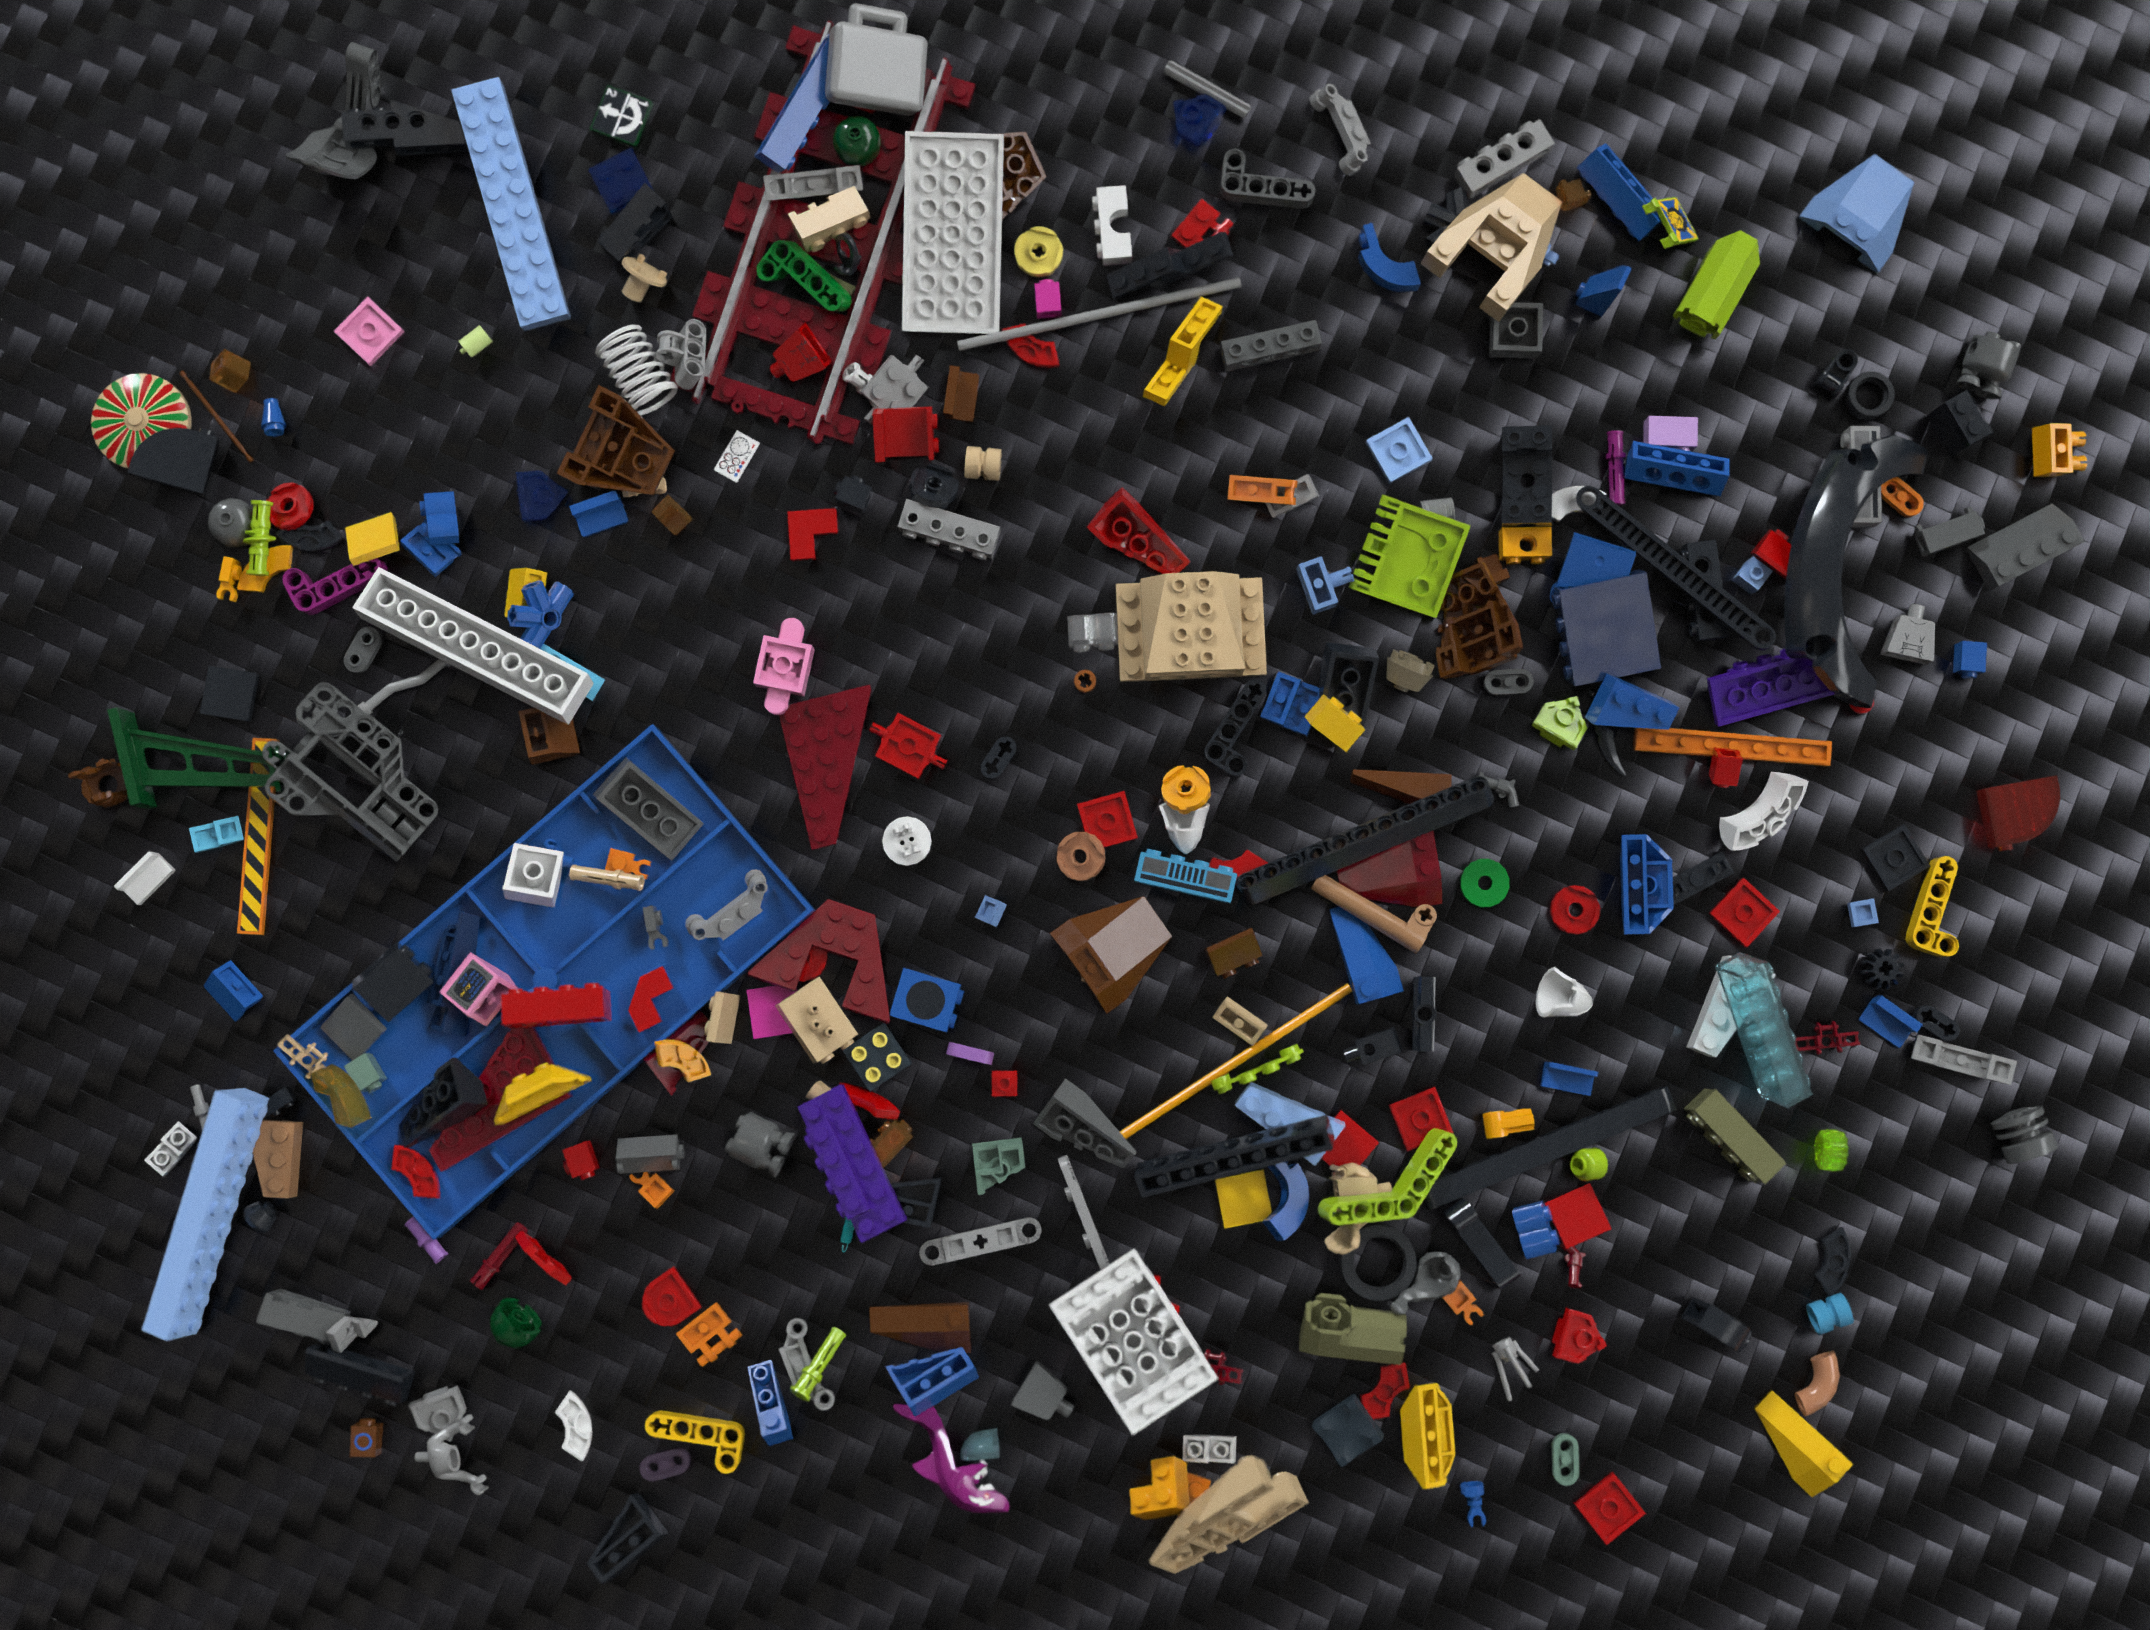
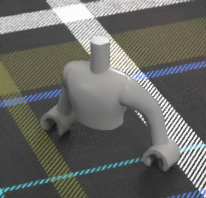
(445, 1458)

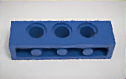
(1677, 468)

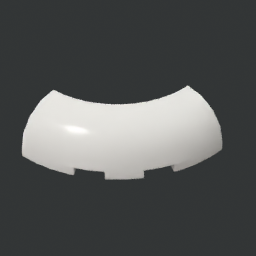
(1766, 814)

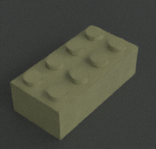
(1734, 1136)

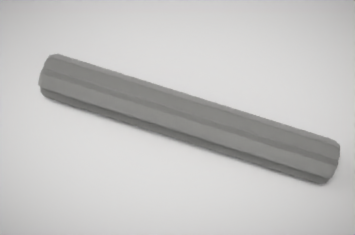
(1204, 87)

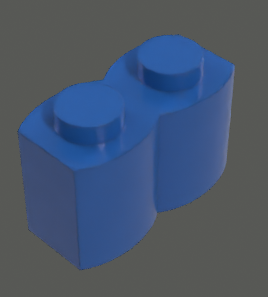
(440, 518)
(1535, 1230)

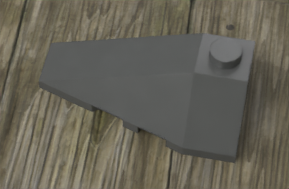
(1077, 1119)

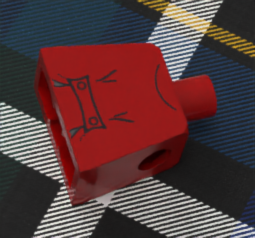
(800, 355)

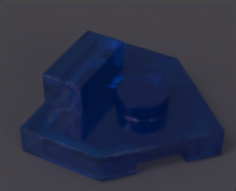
(1198, 118)
(537, 495)

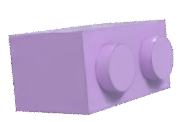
(1672, 432)

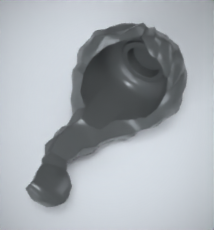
(1434, 1278)

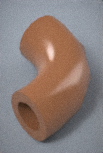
(1822, 1386)

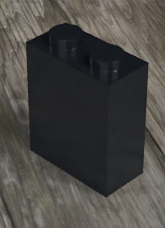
(393, 981)

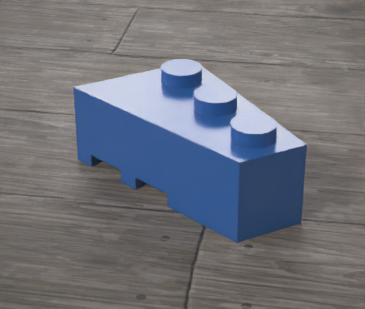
(1630, 706)
(932, 1378)

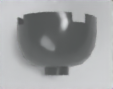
(229, 522)

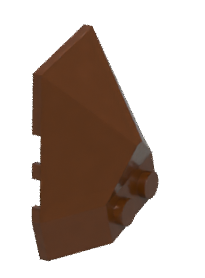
(617, 449)

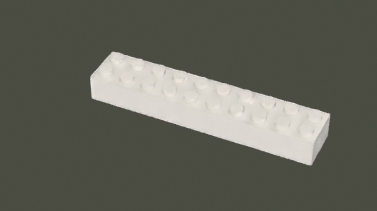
(473, 645)

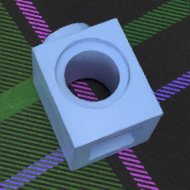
(1752, 575)

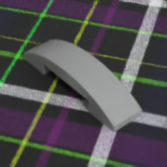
(812, 183)
(1963, 1060)

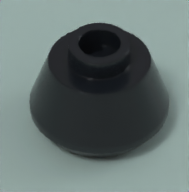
(260, 1216)

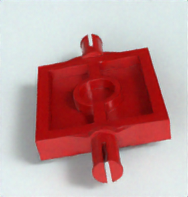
(908, 745)

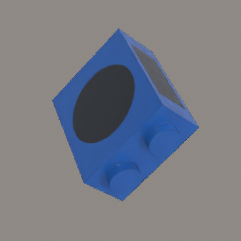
(926, 1000)

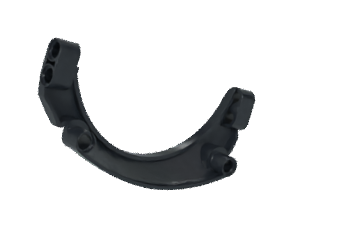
(1814, 571)

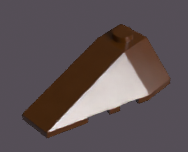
(930, 1326)

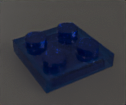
(619, 179)

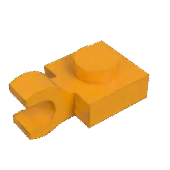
(229, 575)

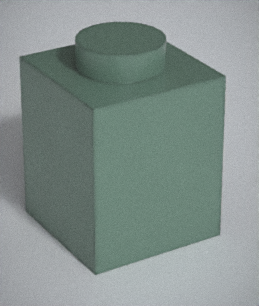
(366, 1073)

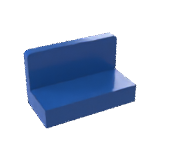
(599, 513)
(232, 990)
(1889, 1021)
(1568, 1078)

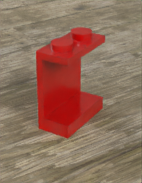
(904, 432)

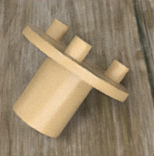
(641, 277)

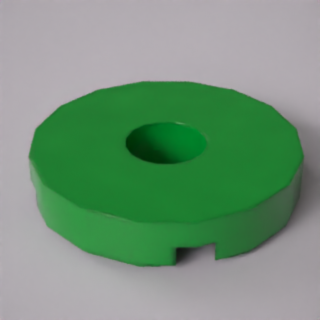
(1497, 876)

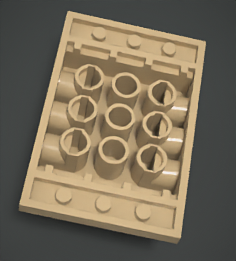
(1191, 627)

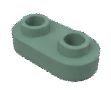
(1565, 1458)

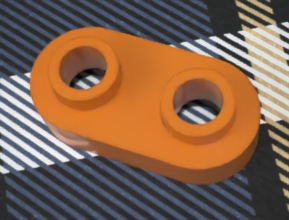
(1901, 494)

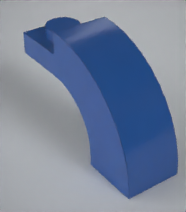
(1382, 270)

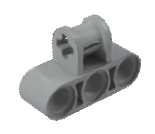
(684, 352)

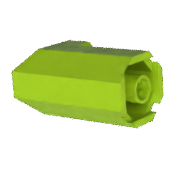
(1719, 284)

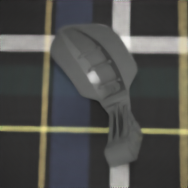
(325, 149)

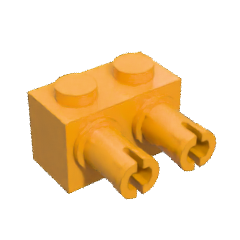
(2054, 450)

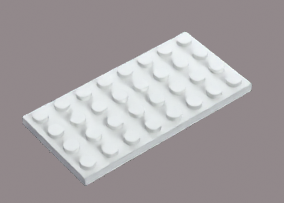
(952, 232)

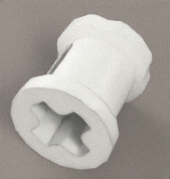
(856, 376)

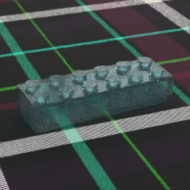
(1764, 1029)

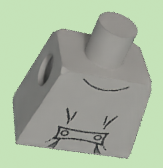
(1911, 637)

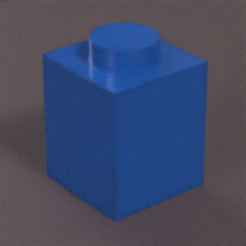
(1970, 658)

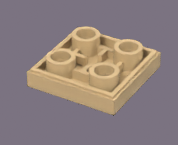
(723, 1017)

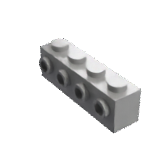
(948, 529)

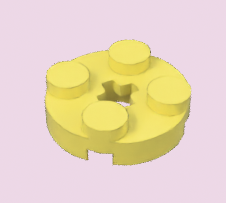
(1045, 264)

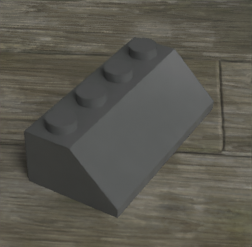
(2024, 545)

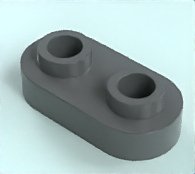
(365, 651)
(1507, 681)

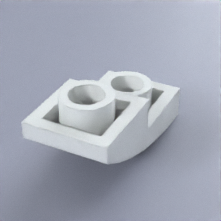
(171, 1149)
(1209, 1448)

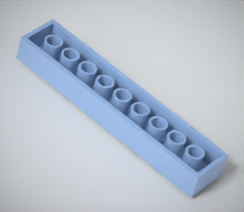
(511, 203)
(205, 1213)

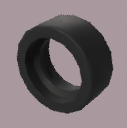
(1884, 385)

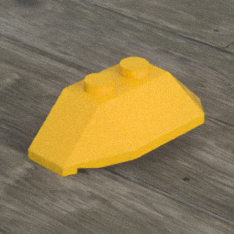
(536, 1090)
(1428, 1435)

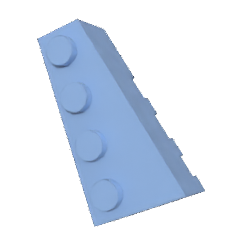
(1274, 1110)

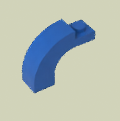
(1293, 1201)

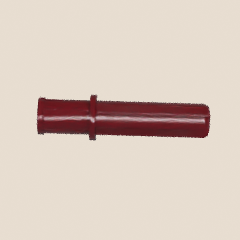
(498, 1257)

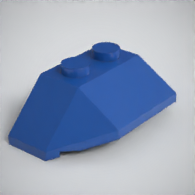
(1644, 884)

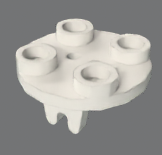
(902, 830)

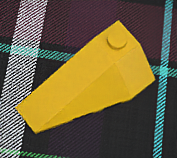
(1806, 1453)

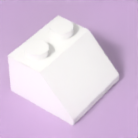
(533, 875)

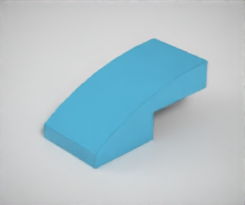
(216, 834)

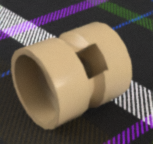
(982, 463)

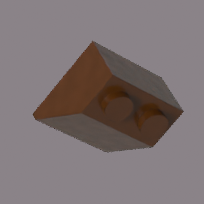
(1233, 953)

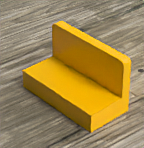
(517, 579)

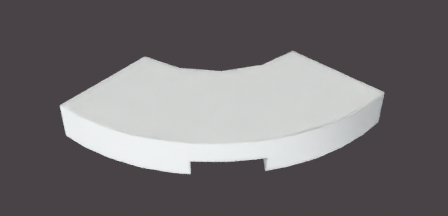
(1565, 501)
(577, 1426)

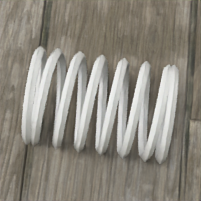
(611, 354)

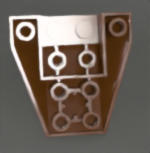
(1113, 948)

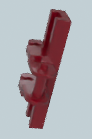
(1818, 1039)
(1224, 1373)

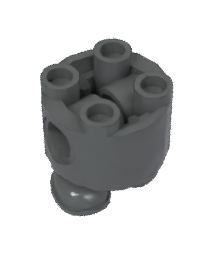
(1990, 361)
(756, 1142)

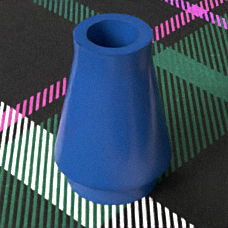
(272, 418)

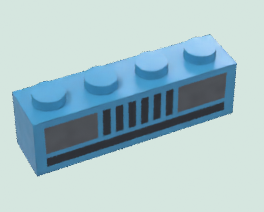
(1186, 877)

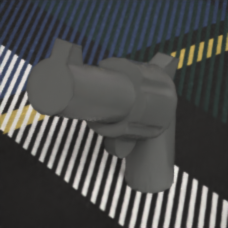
(1504, 787)

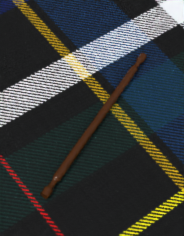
(216, 416)

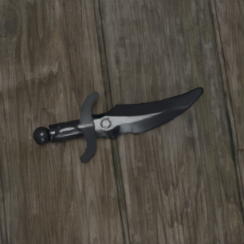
(1606, 741)

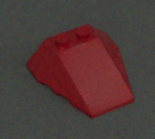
(1399, 875)

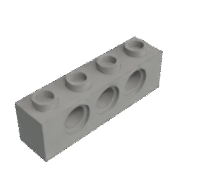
(1531, 133)

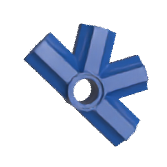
(539, 604)

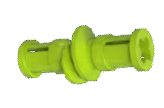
(259, 538)

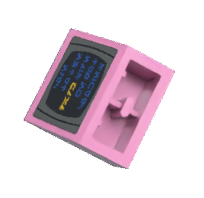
(477, 988)

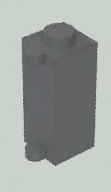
(1949, 533)
(649, 1154)

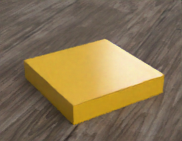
(372, 539)
(1243, 1198)

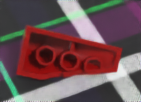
(1130, 529)

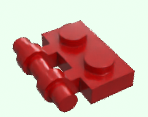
(1198, 223)

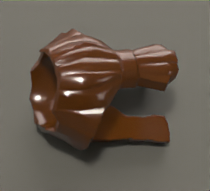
(92, 777)

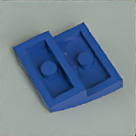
(1289, 703)

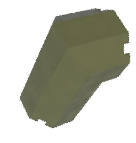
(1352, 1332)

